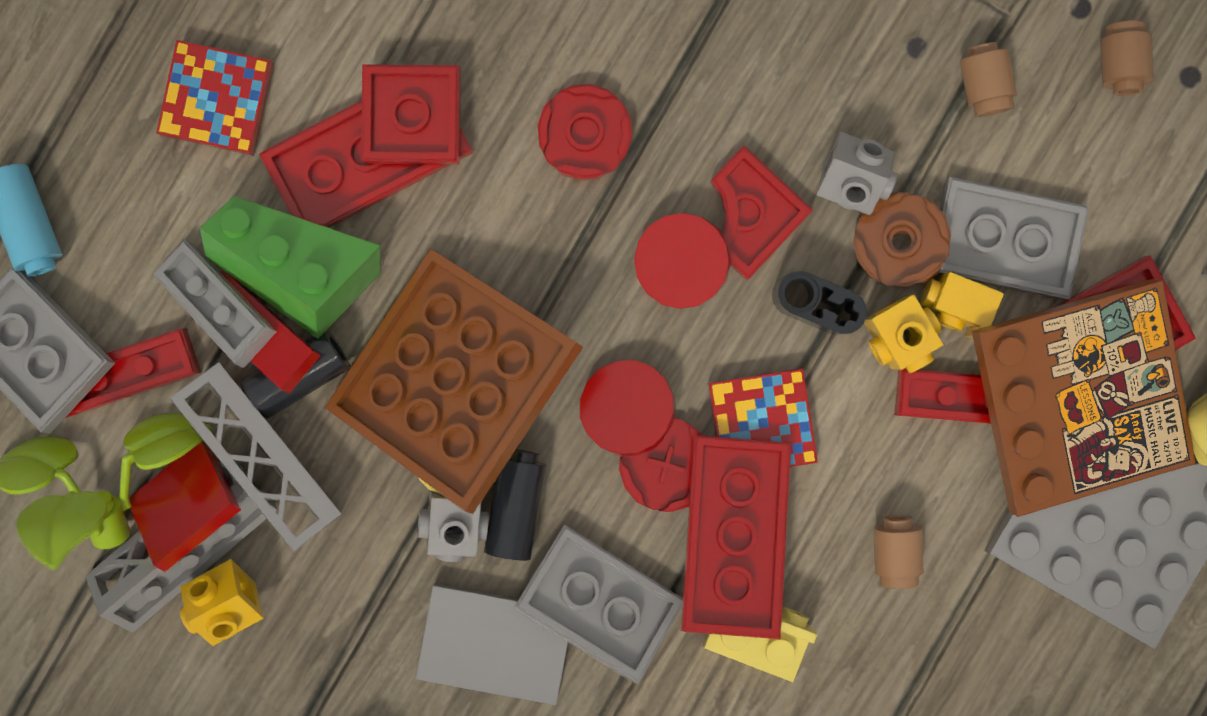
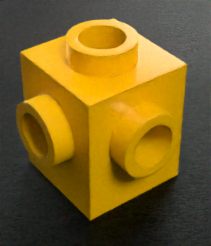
(887, 333)
(220, 603)

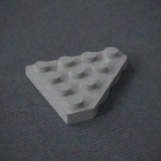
(1118, 550)

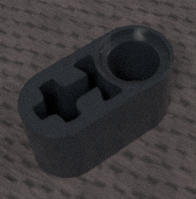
(823, 318)

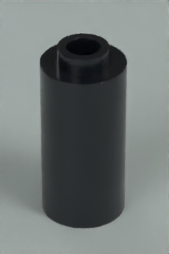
(271, 399)
(515, 507)

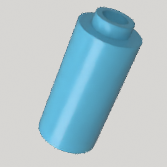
(25, 223)

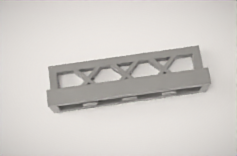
(268, 443)
(146, 589)

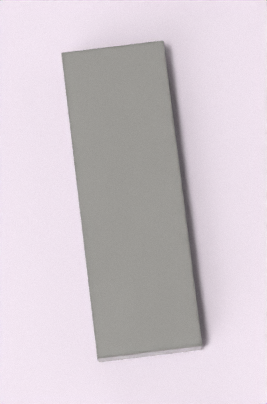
(214, 303)

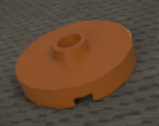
(906, 216)

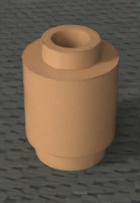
(1127, 57)
(988, 79)
(898, 552)

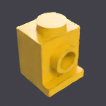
(961, 302)

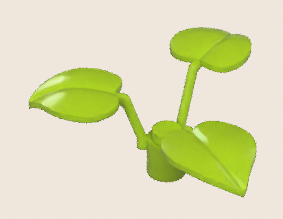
(60, 523)

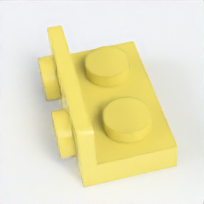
(773, 656)

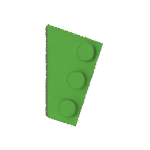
(291, 262)

